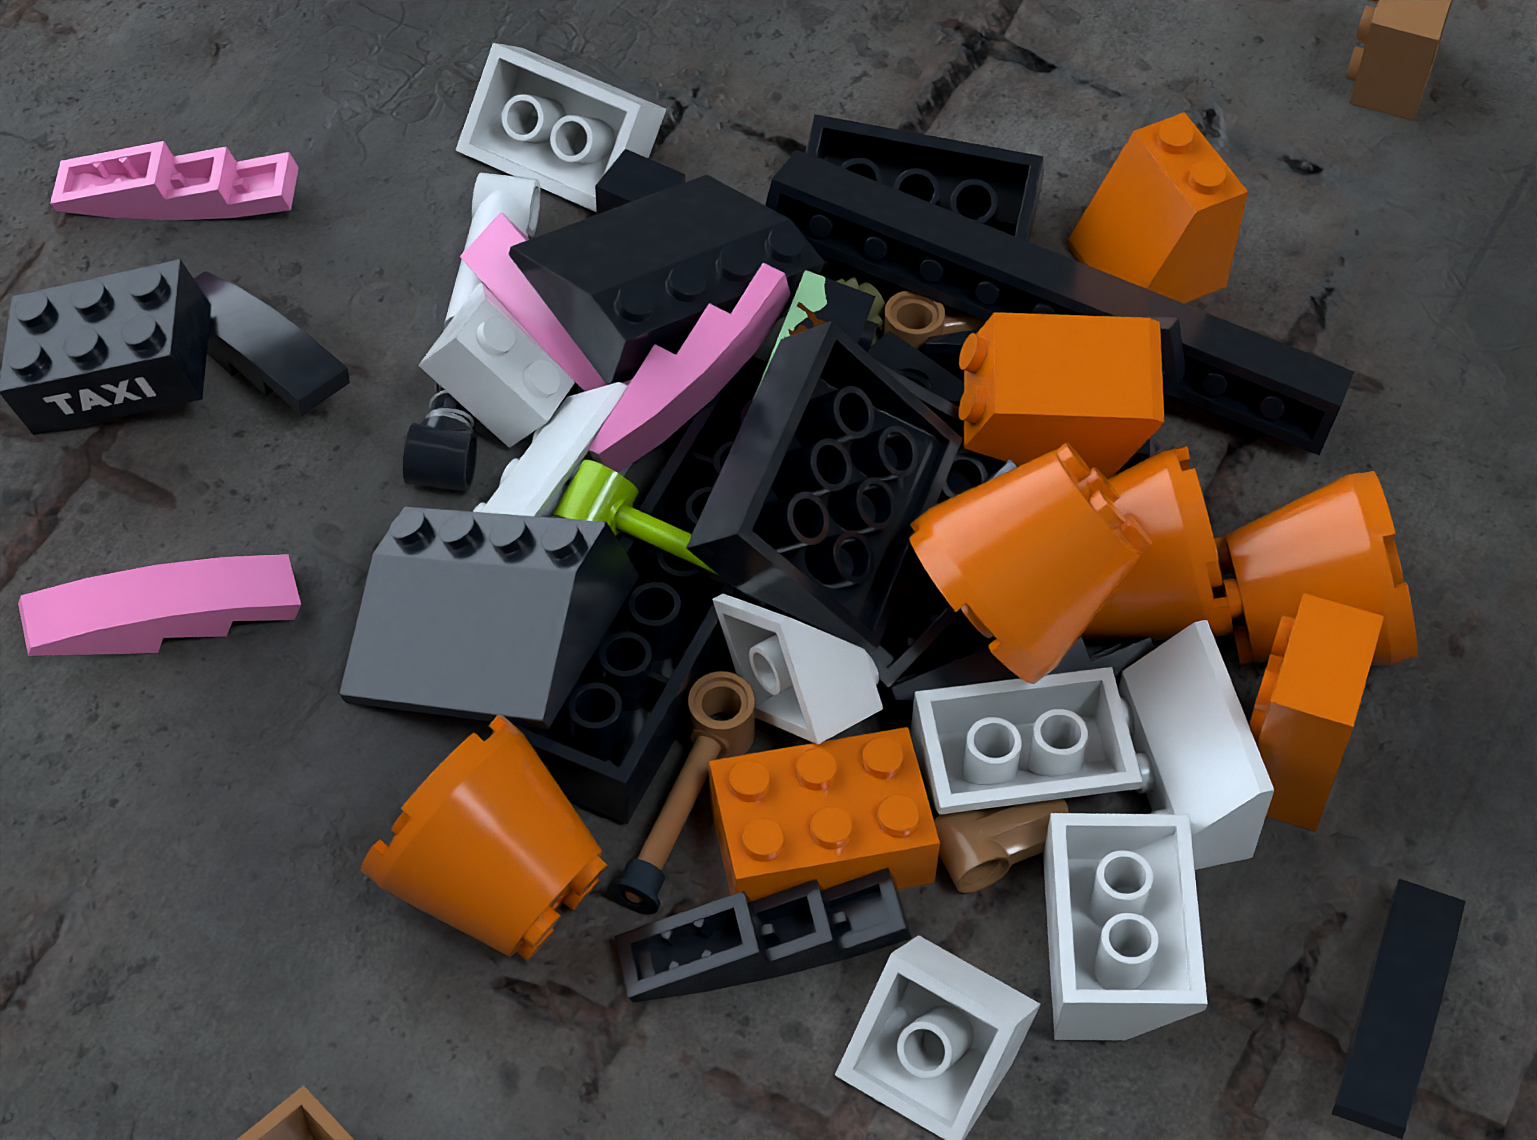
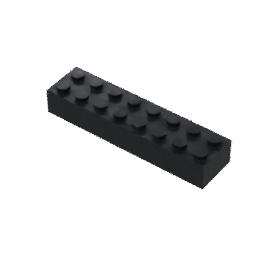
(662, 639)

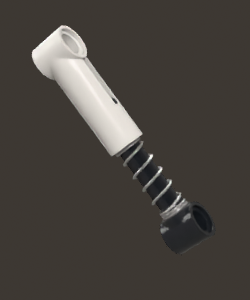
(444, 445)

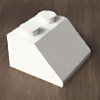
(497, 369)
(798, 673)
(936, 1038)

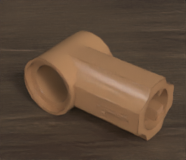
(986, 842)

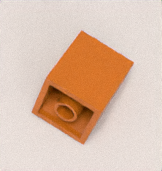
(1164, 214)
(1062, 381)

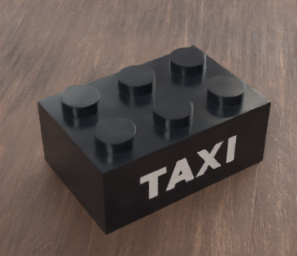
(106, 347)

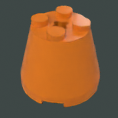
(1327, 546)
(1031, 556)
(1180, 573)
(490, 845)

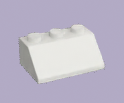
(554, 123)
(556, 452)
(1023, 741)
(1196, 745)
(1121, 924)

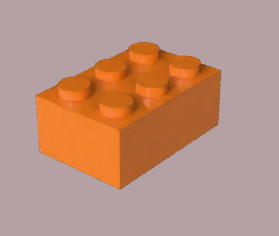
(1311, 703)
(823, 814)

